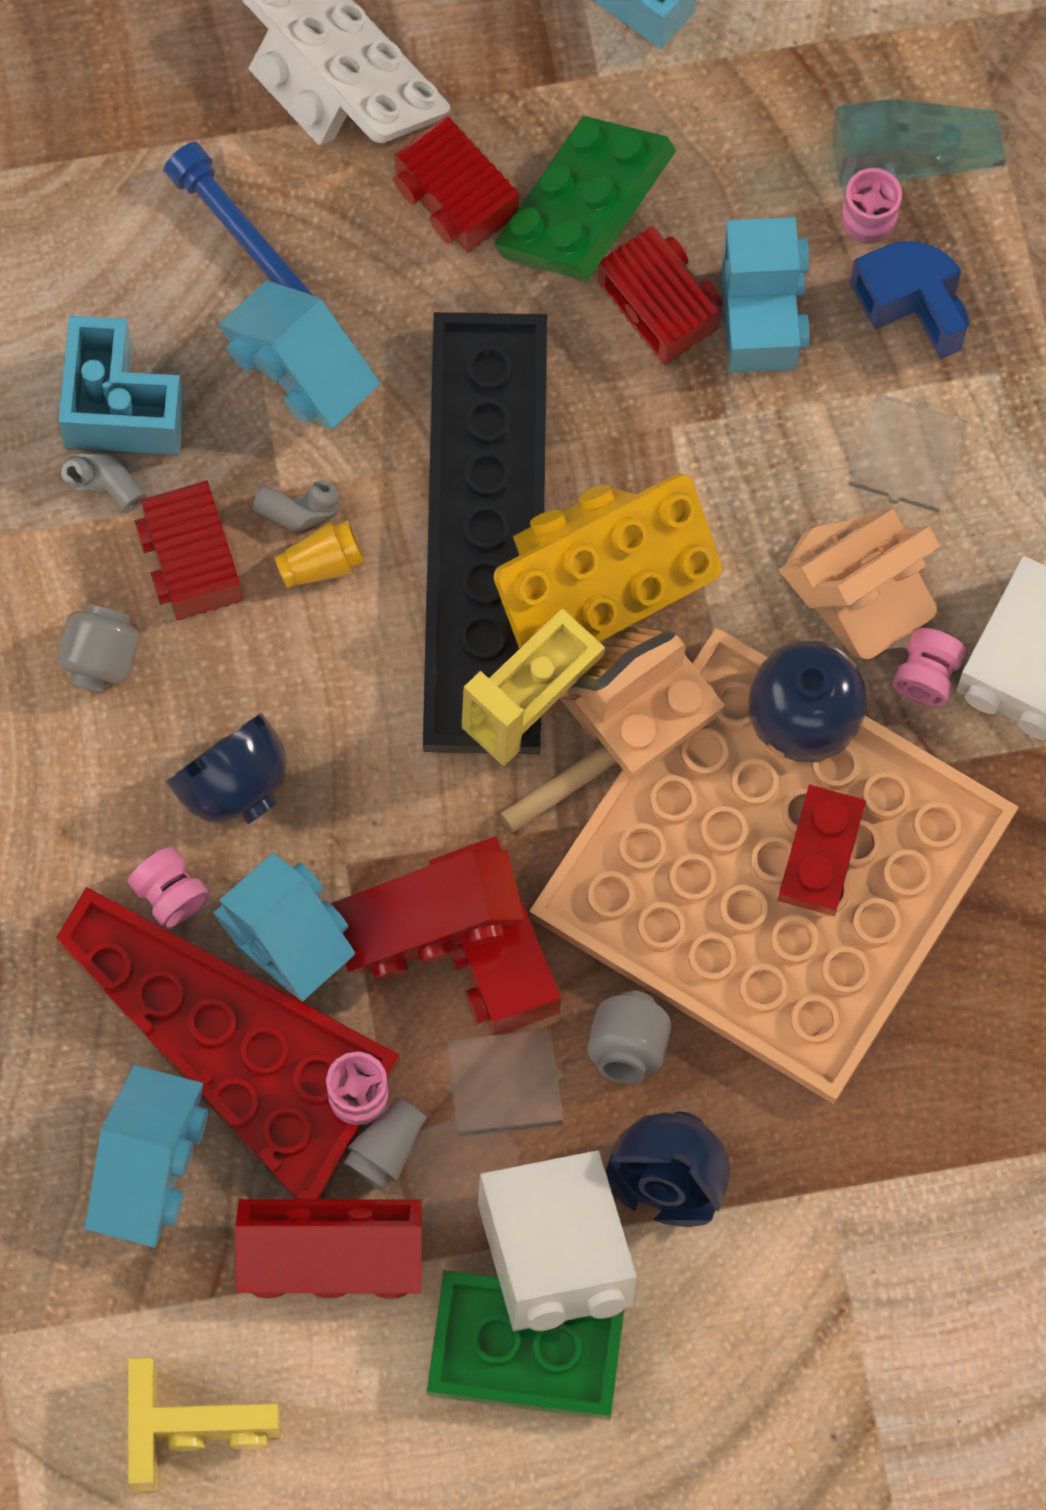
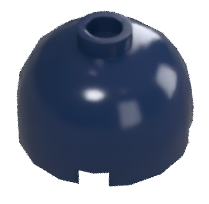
(807, 701)
(234, 775)
(672, 1166)

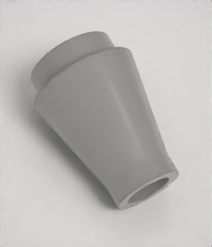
(385, 1145)

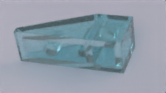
(914, 138)

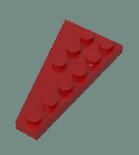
(241, 1038)

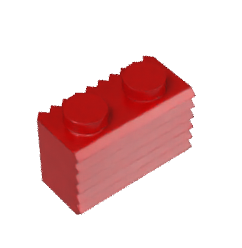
(455, 185)
(660, 293)
(190, 549)

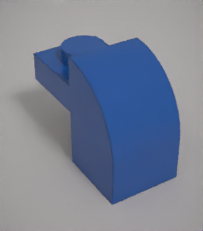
(910, 280)

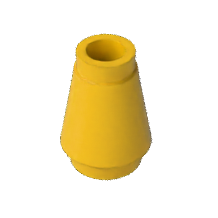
(320, 556)

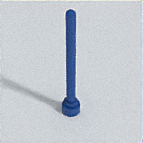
(192, 170)

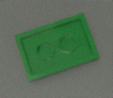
(585, 198)
(489, 1363)

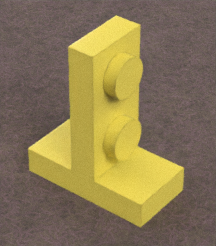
(527, 685)
(185, 1426)

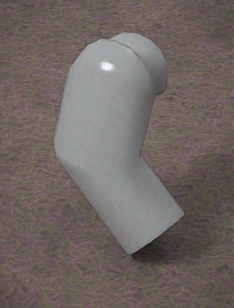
(103, 474)
(299, 513)

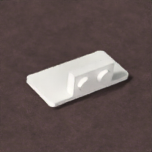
(336, 63)

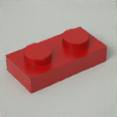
(821, 850)

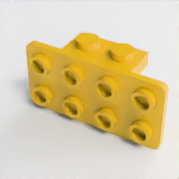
(609, 559)

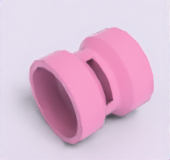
(874, 192)
(929, 667)
(168, 888)
(354, 1076)

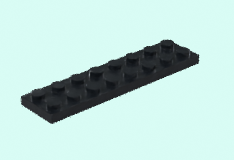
(481, 494)

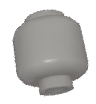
(97, 647)
(629, 1037)

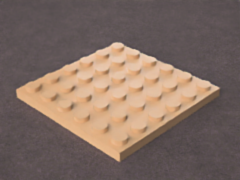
(689, 864)

